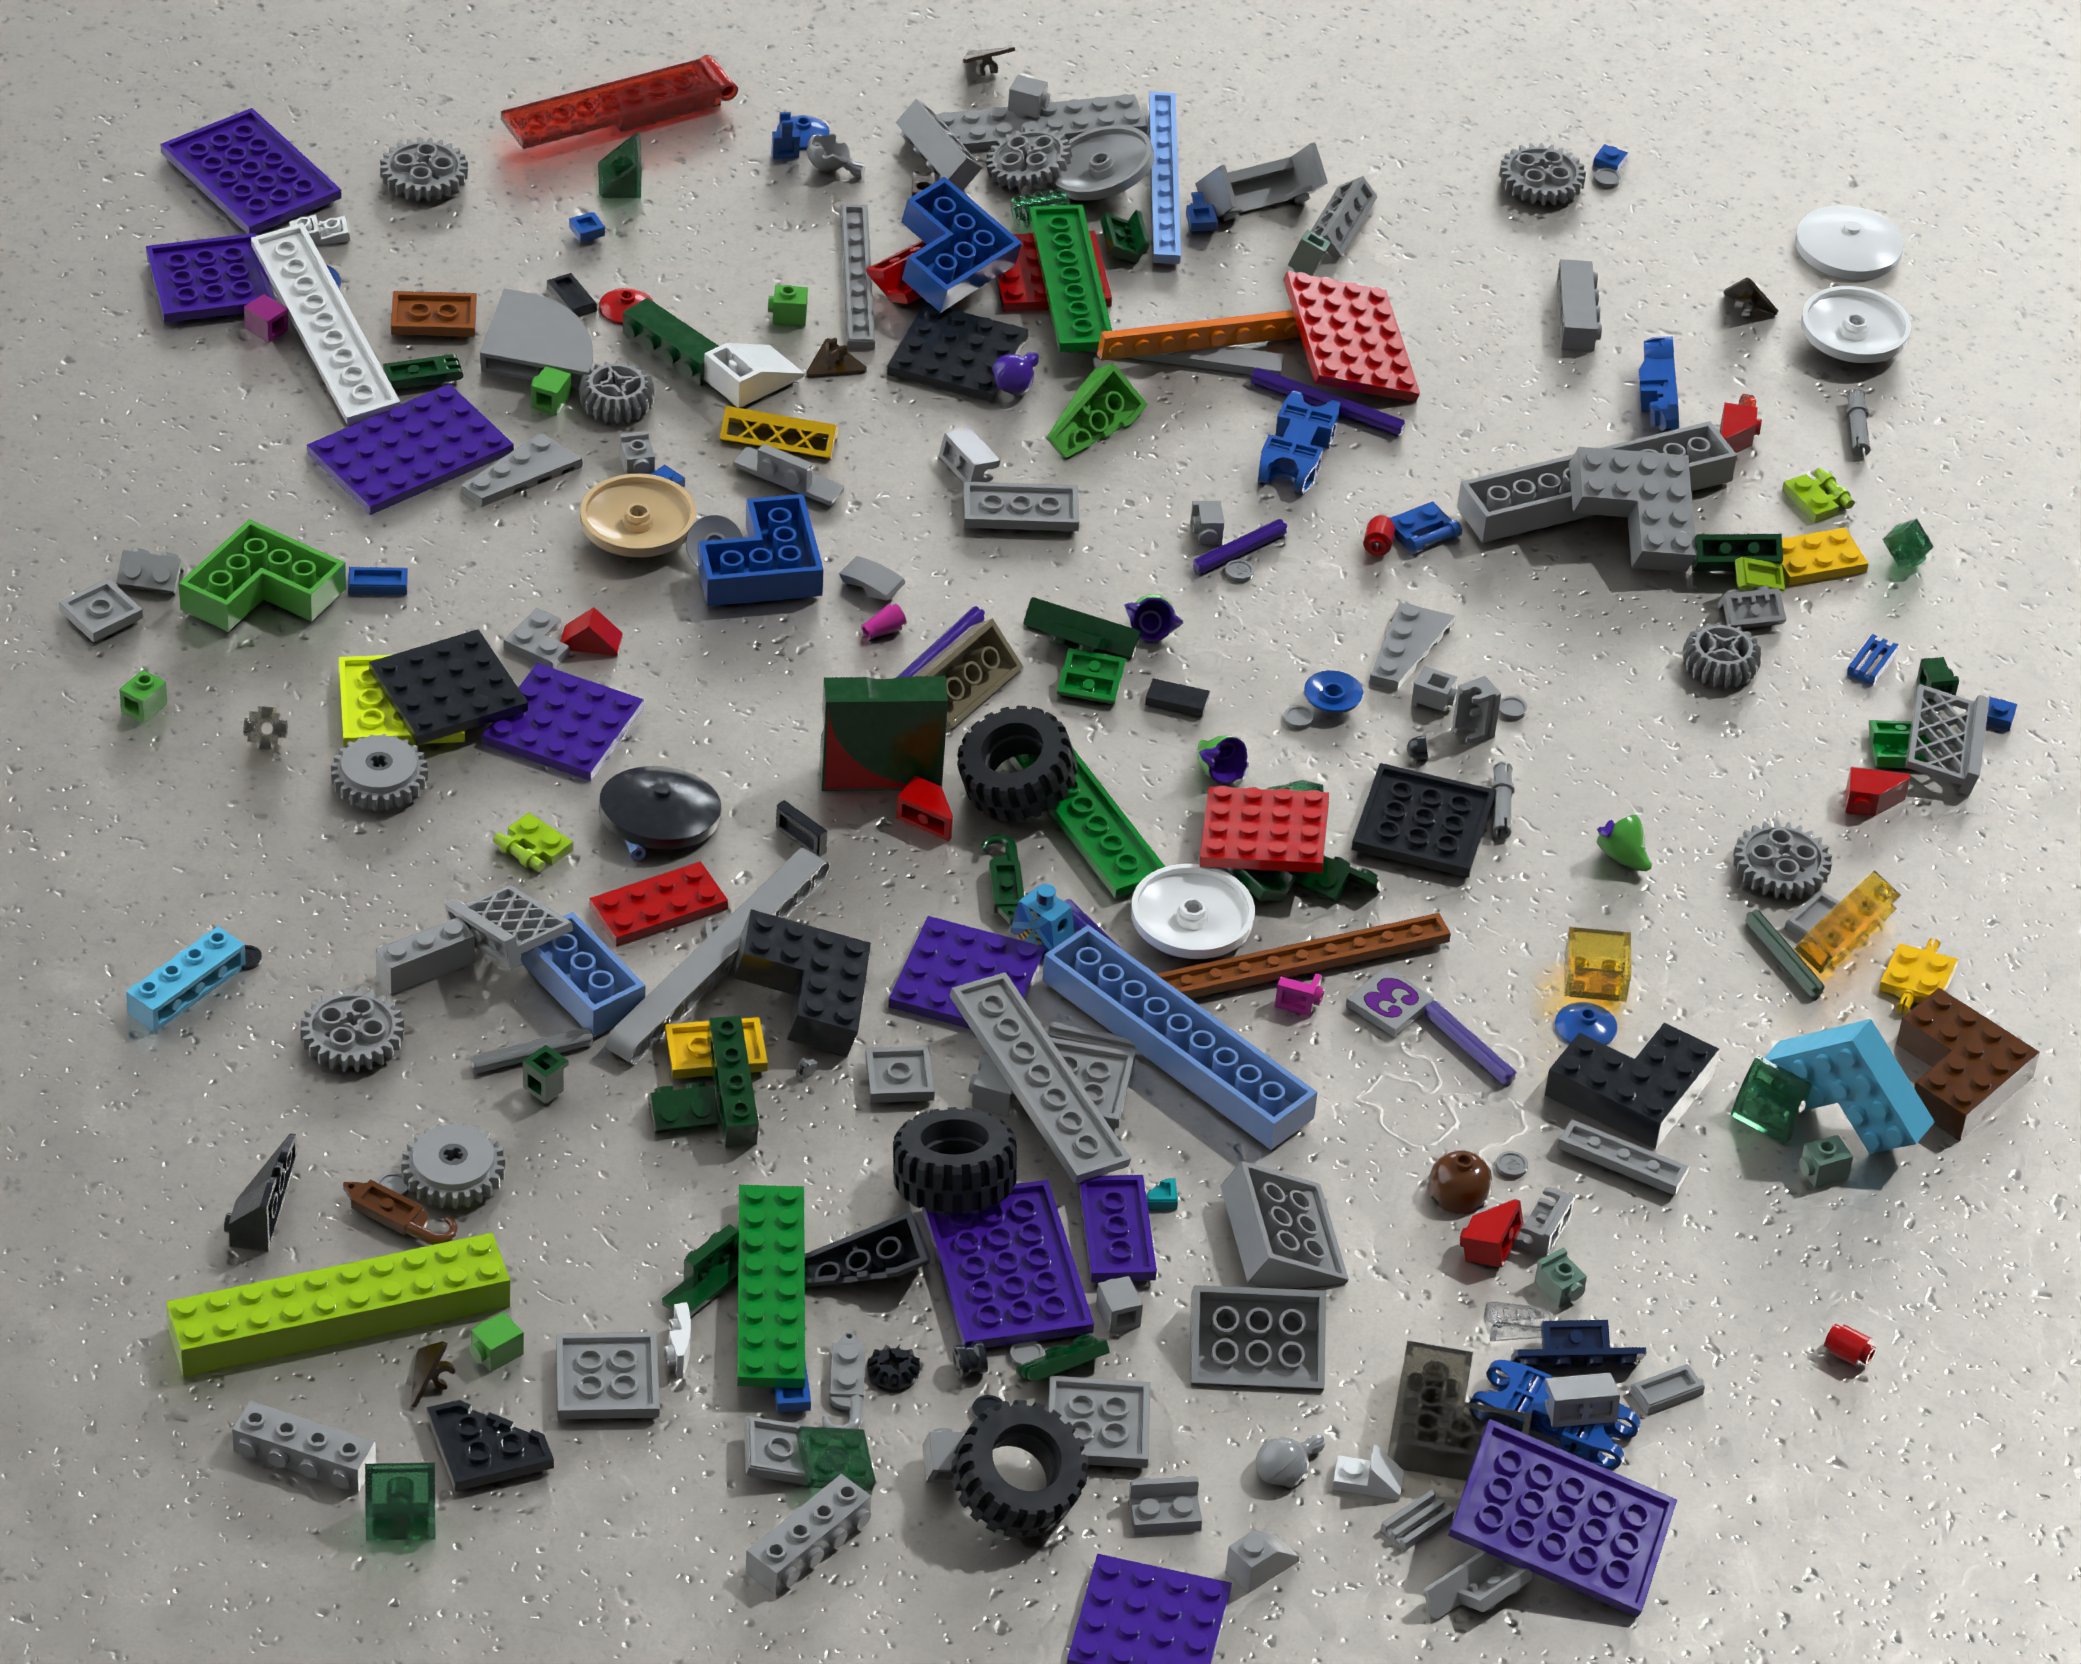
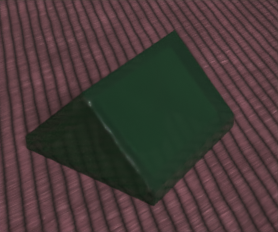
(622, 170)

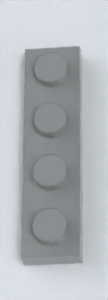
(1623, 1157)

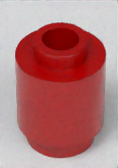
(1379, 535)
(1850, 1345)

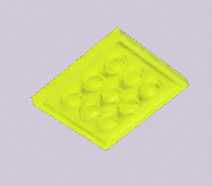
(366, 707)

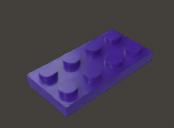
(1117, 1228)

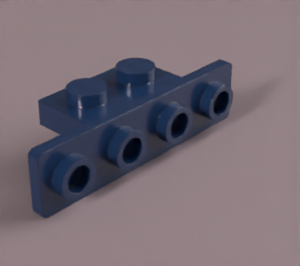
(1577, 1342)

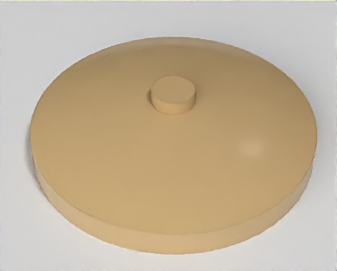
(637, 515)

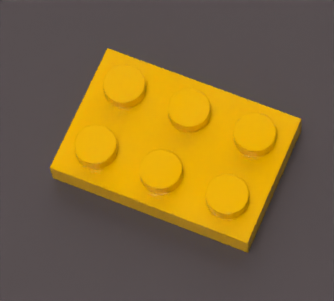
(1821, 556)
(690, 1051)

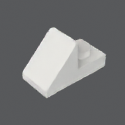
(1375, 1478)

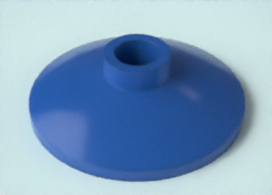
(807, 128)
(1333, 691)
(1587, 1019)

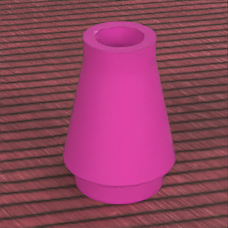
(886, 621)

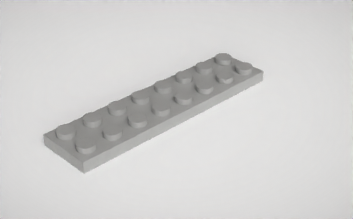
(983, 127)
(1040, 1078)

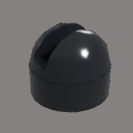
(1418, 748)

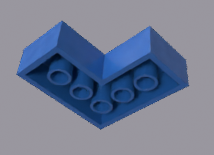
(962, 245)
(771, 563)

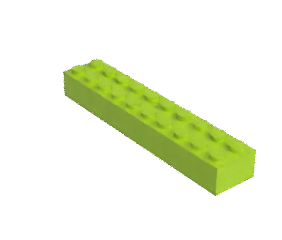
(338, 1304)

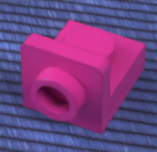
(1299, 996)

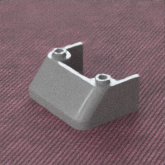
(1263, 184)

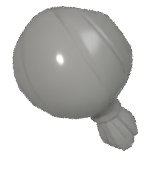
(830, 156)
(1286, 1460)

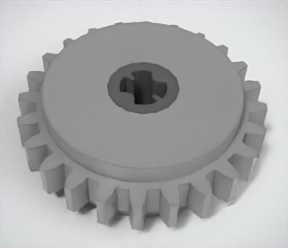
(379, 772)
(453, 1165)

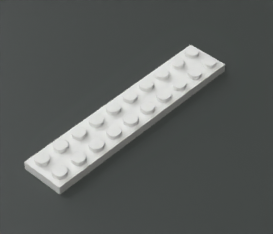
(325, 323)

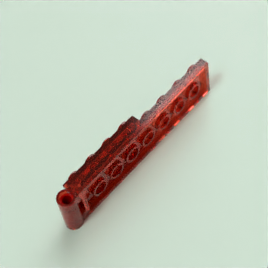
(623, 103)

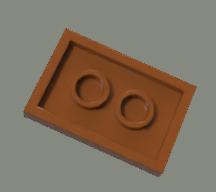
(433, 313)

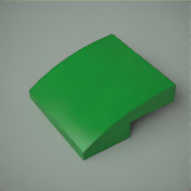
(1091, 676)
(1890, 743)

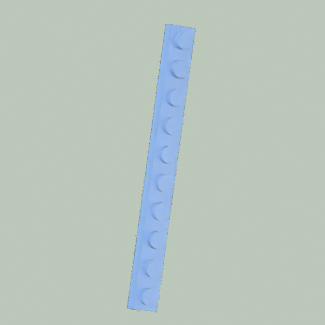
(1164, 178)

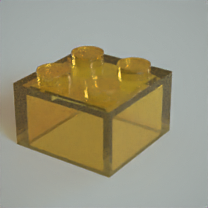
(1597, 964)

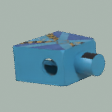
(1043, 918)

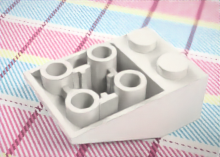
(748, 371)

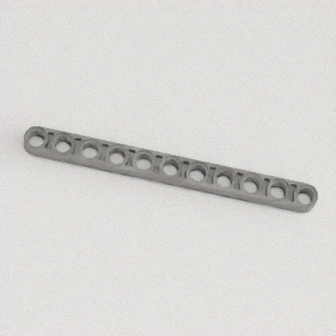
(707, 963)

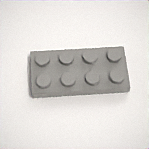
(1021, 506)

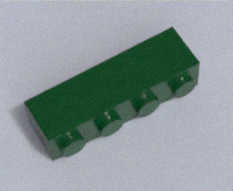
(668, 338)

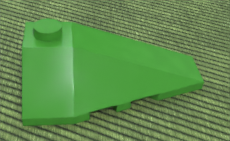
(1097, 410)

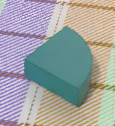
(1163, 1195)

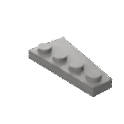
(521, 469)
(1408, 642)

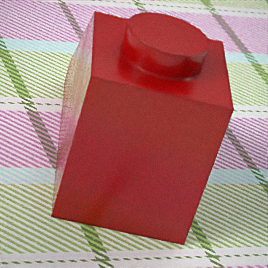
(1739, 425)
(1874, 790)
(926, 808)
(1492, 1234)

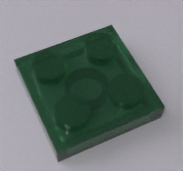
(835, 1452)

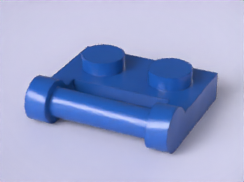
(1424, 527)

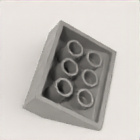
(1282, 1229)
(1258, 1337)

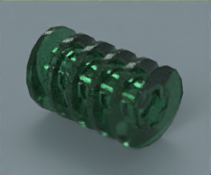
(1020, 205)

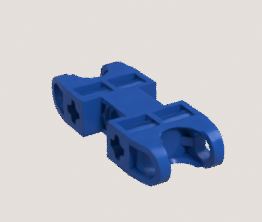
(1297, 452)
(1521, 1395)

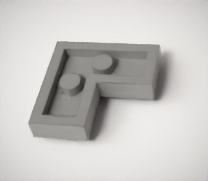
(534, 641)

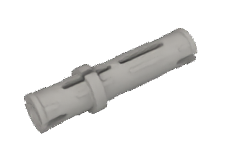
(1858, 414)
(1502, 800)

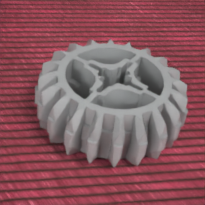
(616, 392)
(1721, 655)

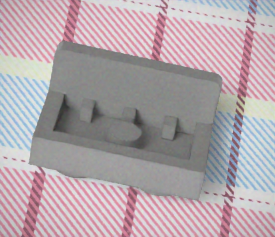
(149, 571)

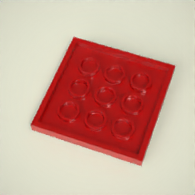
(1023, 286)
(1264, 829)

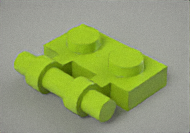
(1812, 499)
(539, 840)

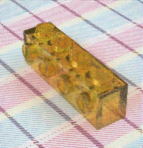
(1848, 922)

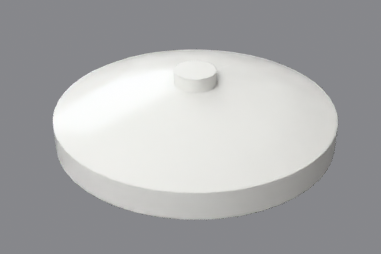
(1849, 242)
(1855, 324)
(1192, 911)

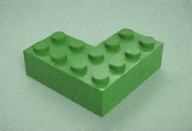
(260, 566)

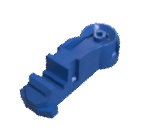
(1658, 383)

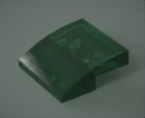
(1771, 1099)

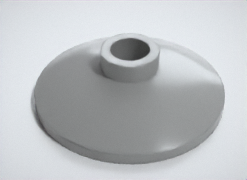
(709, 528)

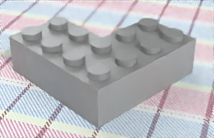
(1647, 490)

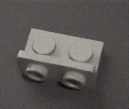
(1753, 608)
(1164, 1504)

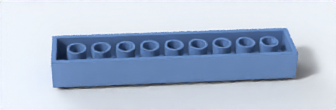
(1180, 1037)

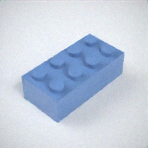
(585, 977)

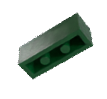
(1719, 551)

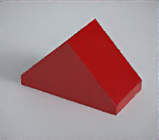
(592, 634)

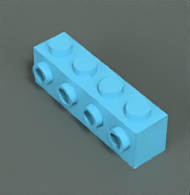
(185, 979)

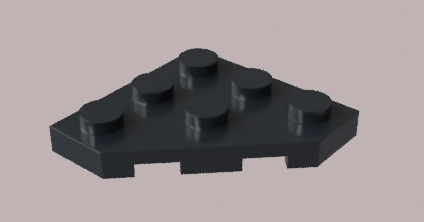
(485, 1447)

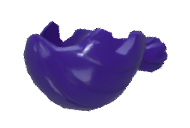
(1015, 373)

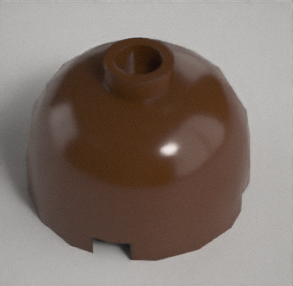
(1460, 1182)

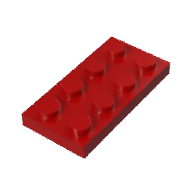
(658, 903)

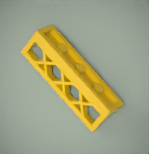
(782, 423)

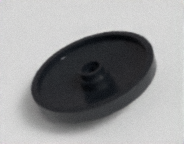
(660, 807)

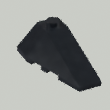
(260, 1204)
(870, 1254)

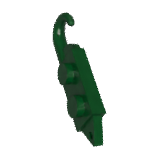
(1005, 877)

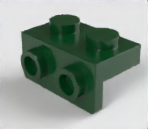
(1125, 237)
(1265, 883)
(683, 1107)

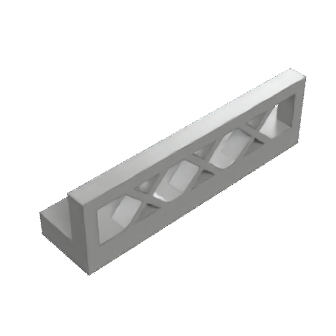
(1344, 214)

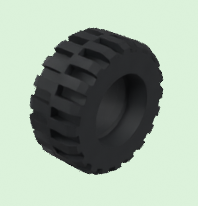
(1025, 791)
(954, 1160)
(1044, 1438)

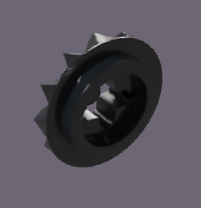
(885, 1375)

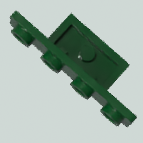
(1081, 628)
(1335, 877)
(707, 1271)

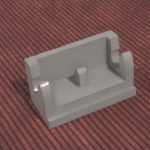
(968, 456)
(1476, 709)
(1546, 1222)
(1582, 1399)

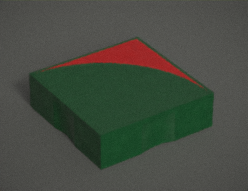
(882, 732)

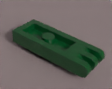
(423, 371)
(1060, 1358)

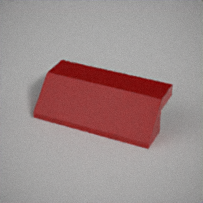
(889, 273)

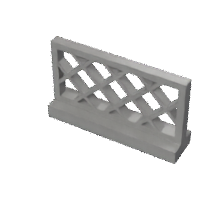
(1968, 742)
(491, 935)

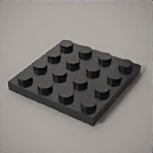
(955, 351)
(448, 686)
(1424, 820)

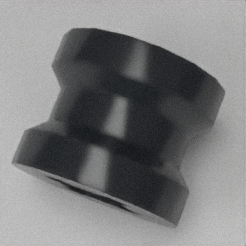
(970, 1359)

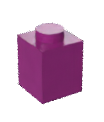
(266, 318)

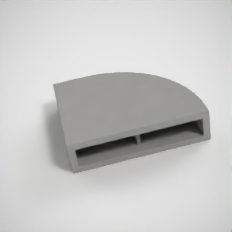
(533, 334)

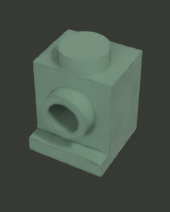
(1560, 1278)

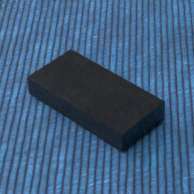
(571, 294)
(1177, 697)
(801, 828)

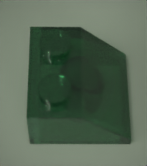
(400, 1501)

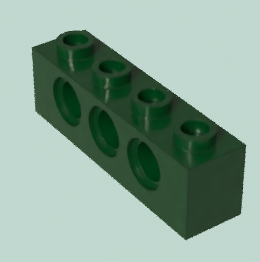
(732, 1081)

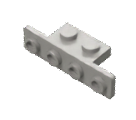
(788, 472)
(1476, 1584)

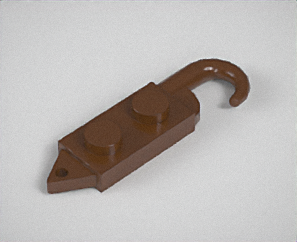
(395, 1211)

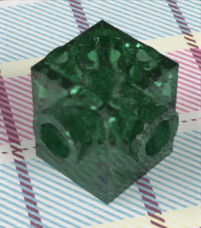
(1908, 543)

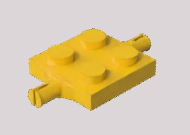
(1917, 973)

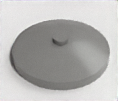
(1105, 162)

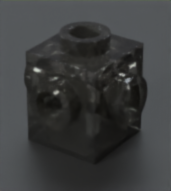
(255, 722)

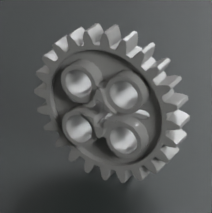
(1029, 158)
(423, 169)
(1542, 174)
(1782, 860)
(352, 1029)

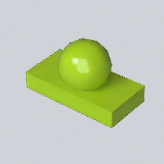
(1758, 573)

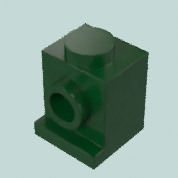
(1937, 675)
(544, 1074)

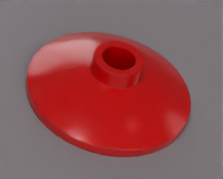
(619, 300)

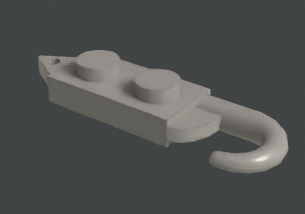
(847, 1380)

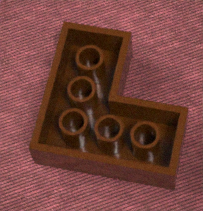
(1971, 1062)

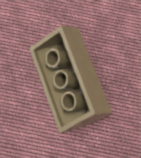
(973, 668)

